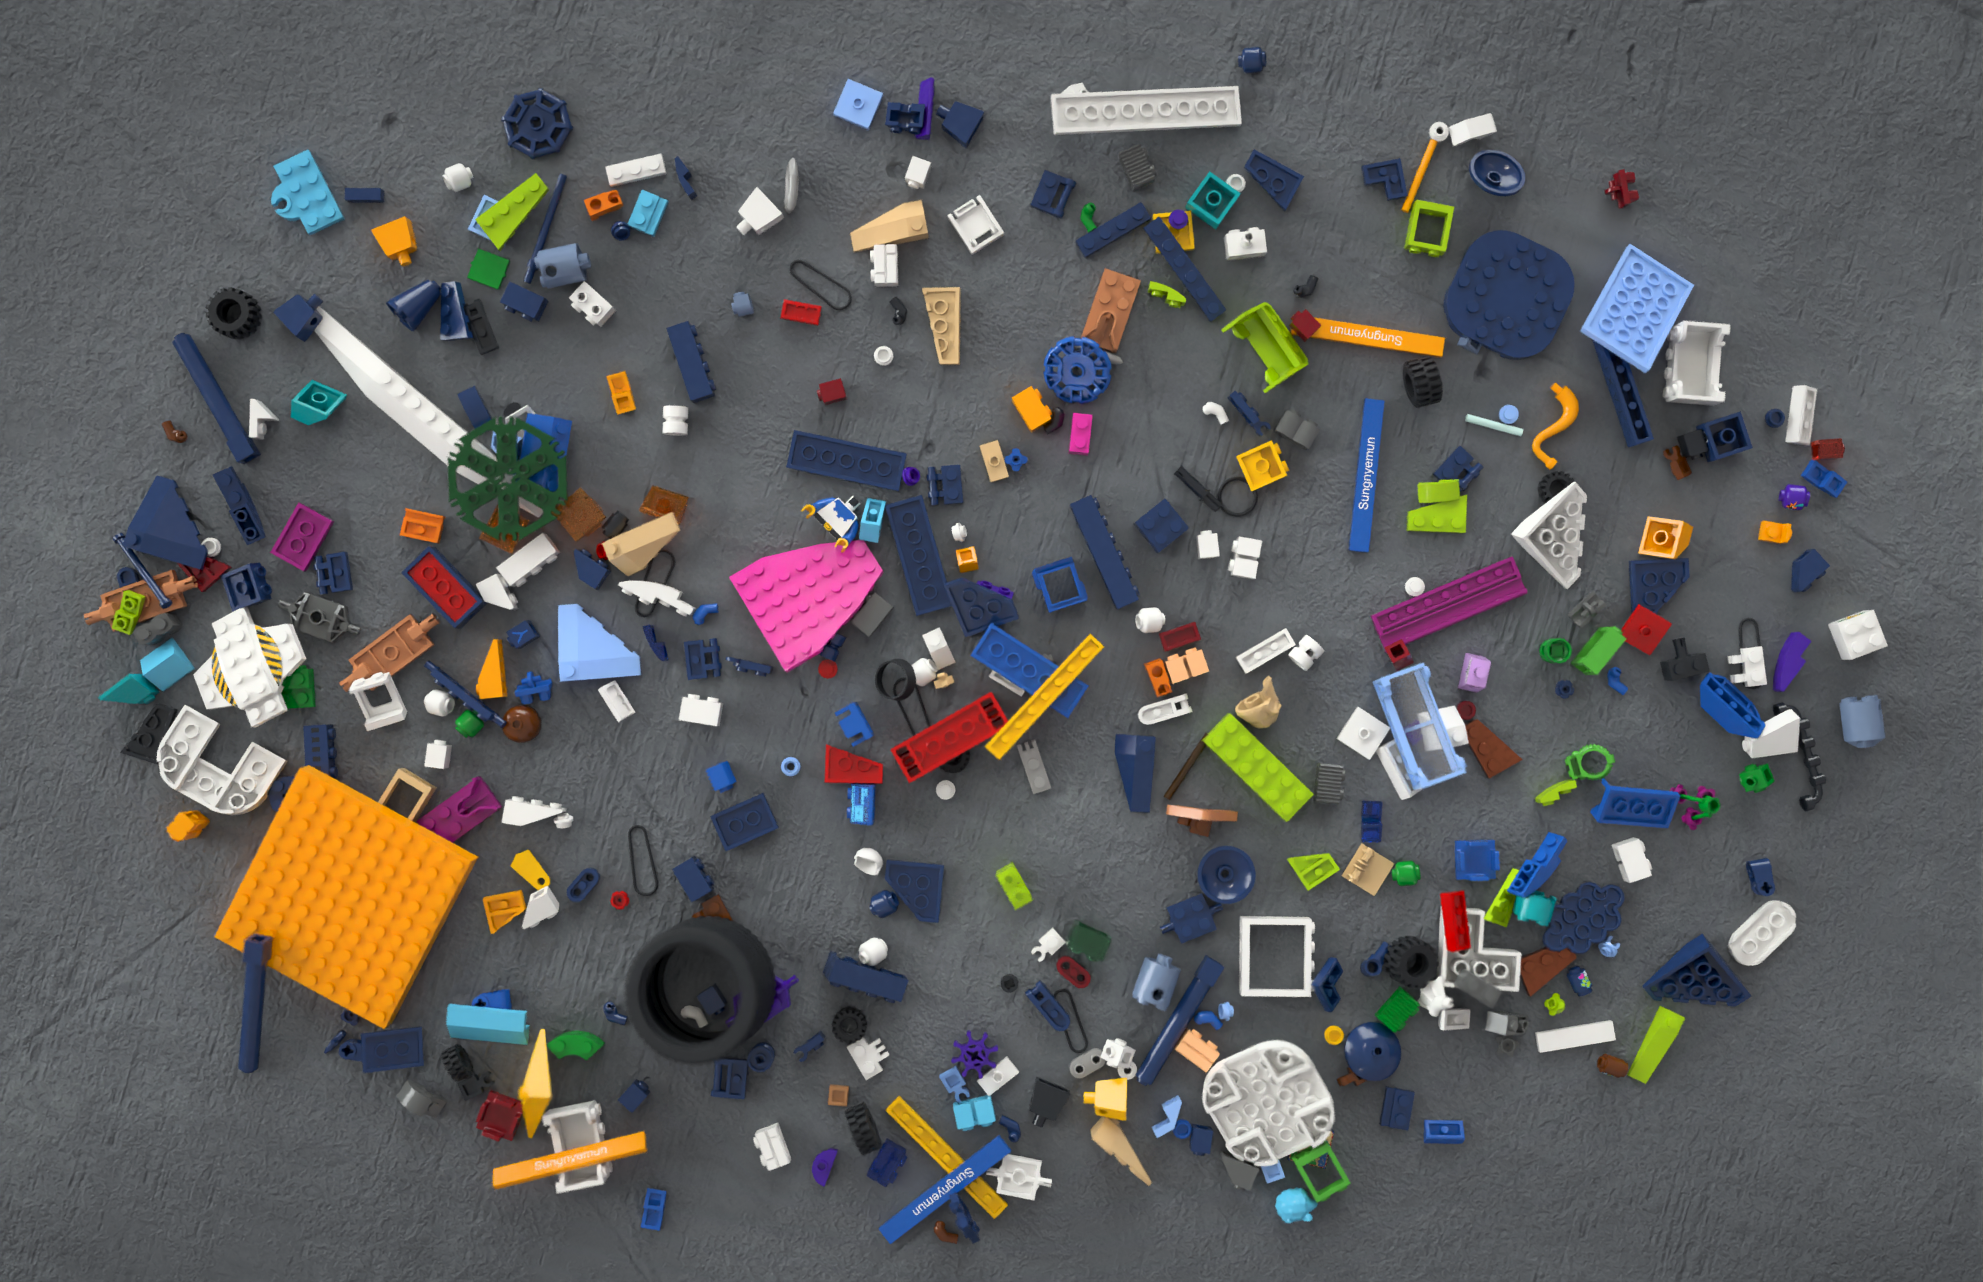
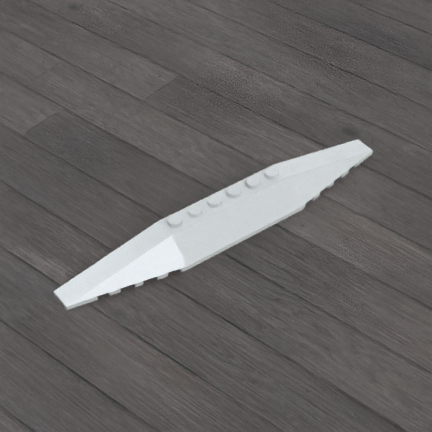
(402, 400)

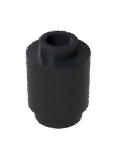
(615, 525)

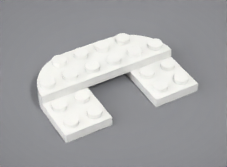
(206, 783)

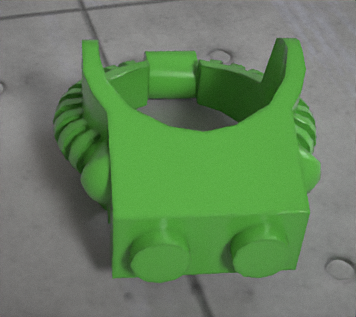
(1576, 770)

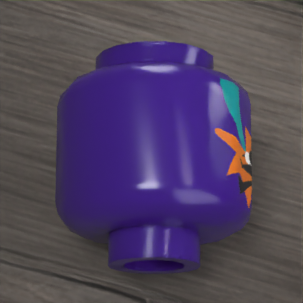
(1794, 497)

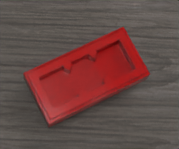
(801, 312)

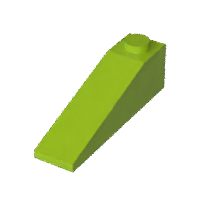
(1656, 1043)

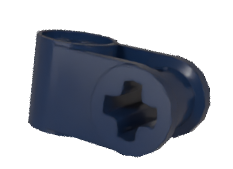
(1759, 874)
(355, 1045)

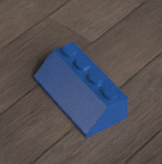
(556, 428)

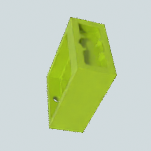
(1433, 209)
(1014, 885)

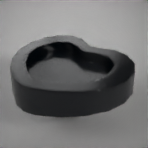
(511, 408)

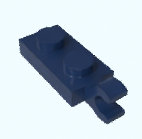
(1249, 414)

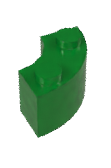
(575, 1043)

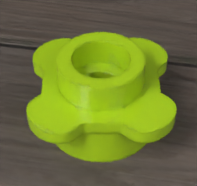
(1558, 1007)

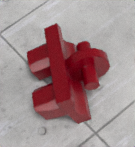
(1619, 188)

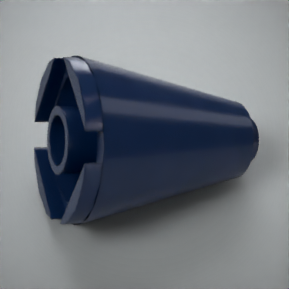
(415, 303)

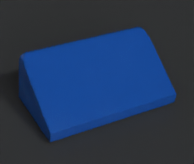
(1443, 1131)

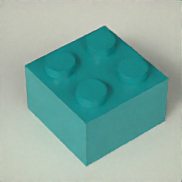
(1212, 200)

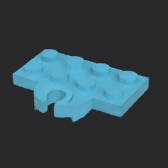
(305, 194)

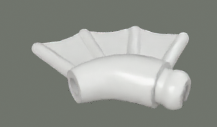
(1434, 997)

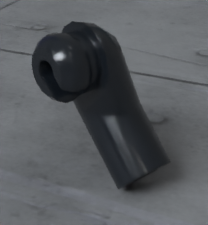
(1307, 289)
(900, 311)
(1057, 420)

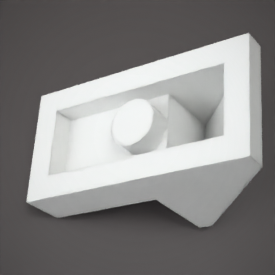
(258, 415)
(938, 648)
(1454, 1019)

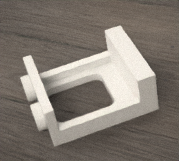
(382, 714)

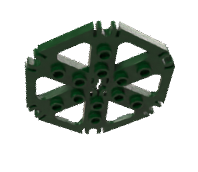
(508, 497)

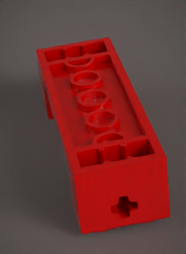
(949, 737)

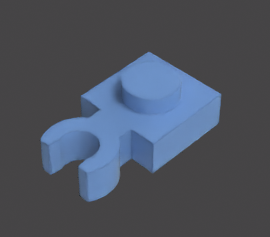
(955, 1082)

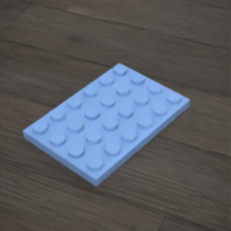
(1637, 308)

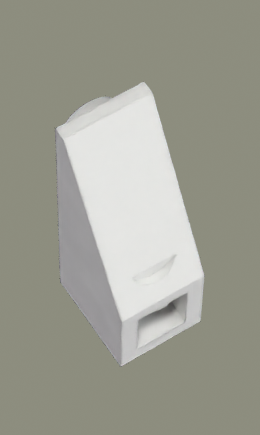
(522, 812)

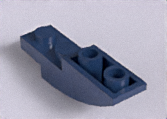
(241, 505)

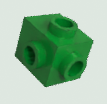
(1756, 777)

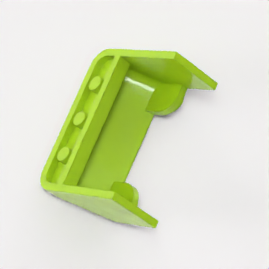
(1271, 342)

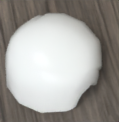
(868, 861)

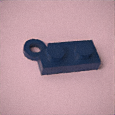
(744, 665)

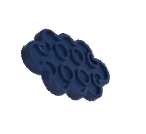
(1584, 918)

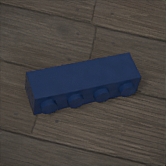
(690, 361)

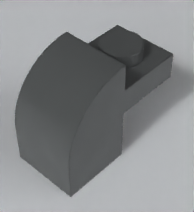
(419, 1101)

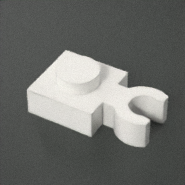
(1050, 943)

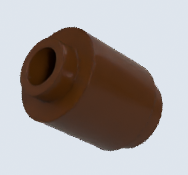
(1612, 1066)

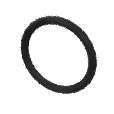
(1232, 513)

